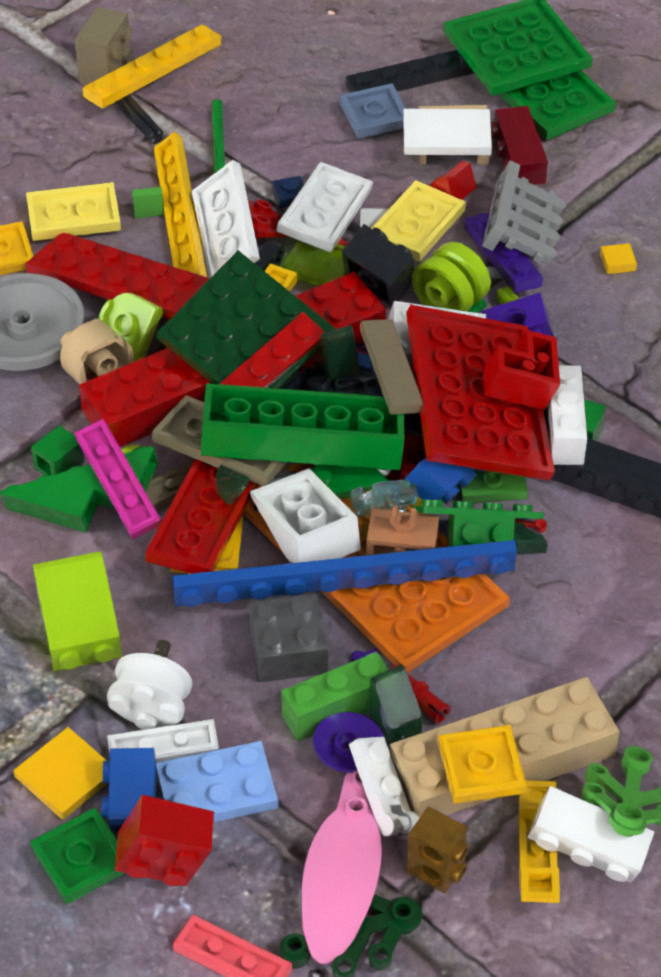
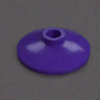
(336, 734)

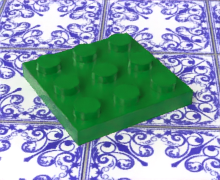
(562, 103)

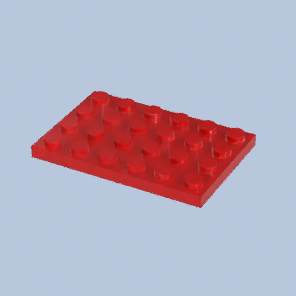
(456, 416)

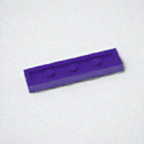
(511, 264)

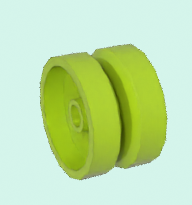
(451, 278)

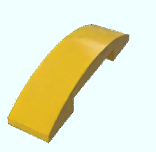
(536, 865)

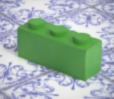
(330, 693)

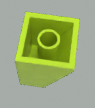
(77, 611)

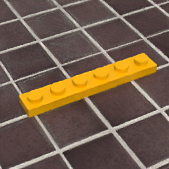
(151, 66)

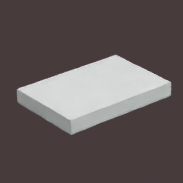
(447, 132)

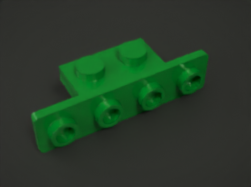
(478, 526)

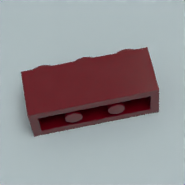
(520, 143)

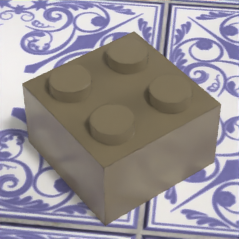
(103, 44)

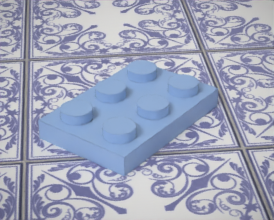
(224, 781)

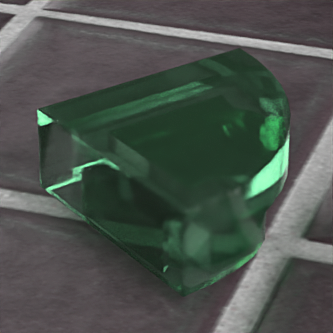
(230, 484)
(527, 541)

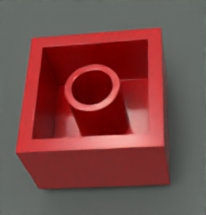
(164, 841)

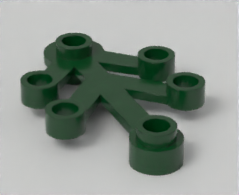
(386, 919)

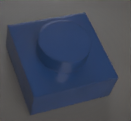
(286, 190)

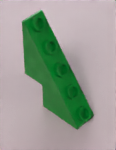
(75, 494)

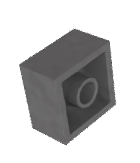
(288, 637)

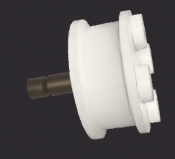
(150, 688)

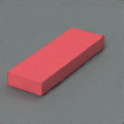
(227, 952)

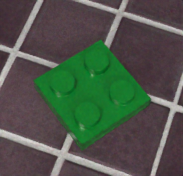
(78, 855)

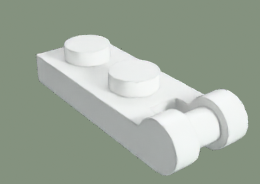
(382, 786)

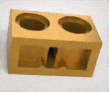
(437, 850)

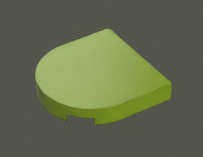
(133, 320)

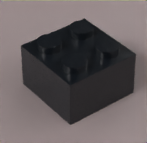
(379, 264)

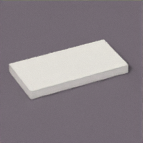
(325, 207)
(224, 218)

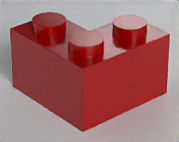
(524, 374)

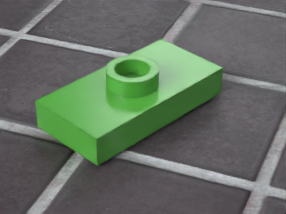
(494, 486)

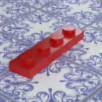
(277, 354)

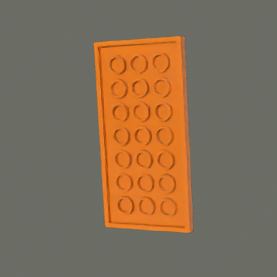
(410, 618)

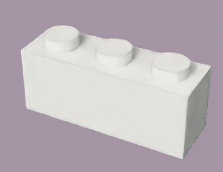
(567, 419)
(586, 835)

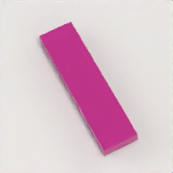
(118, 479)

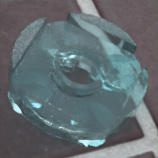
(384, 496)

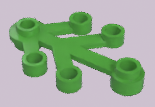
(627, 816)

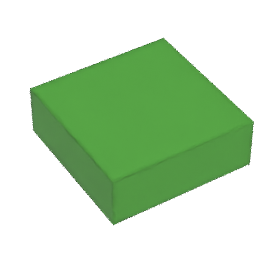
(147, 202)

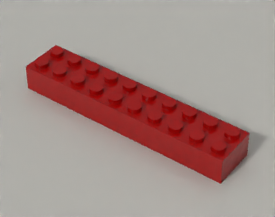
(147, 390)

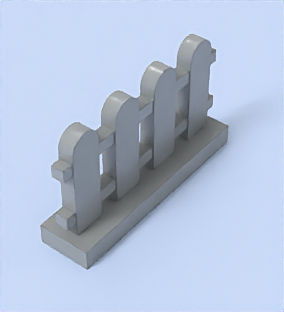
(524, 216)

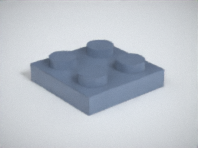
(373, 110)

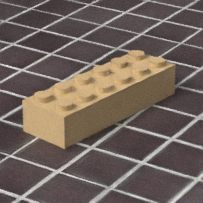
(552, 735)

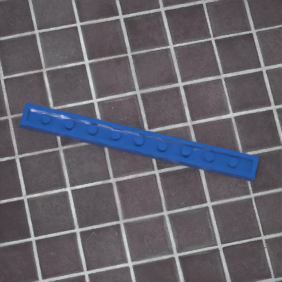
(344, 573)

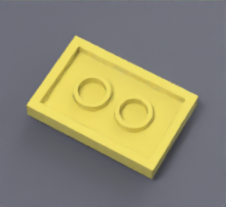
(73, 211)
(420, 218)

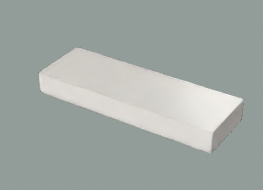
(171, 741)

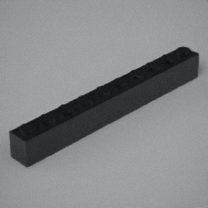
(605, 473)

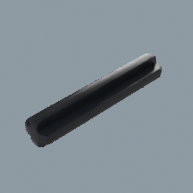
(140, 119)

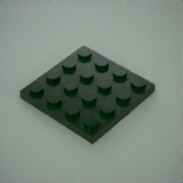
(233, 320)

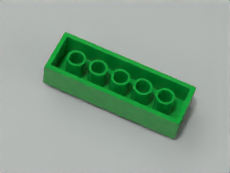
(301, 427)

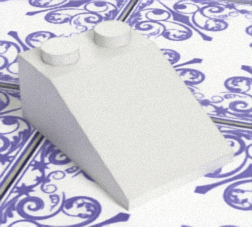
(307, 518)

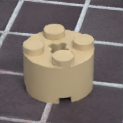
(93, 351)

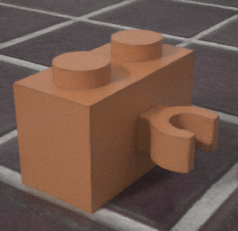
(401, 531)

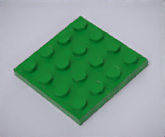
(517, 45)

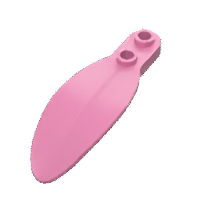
(340, 874)

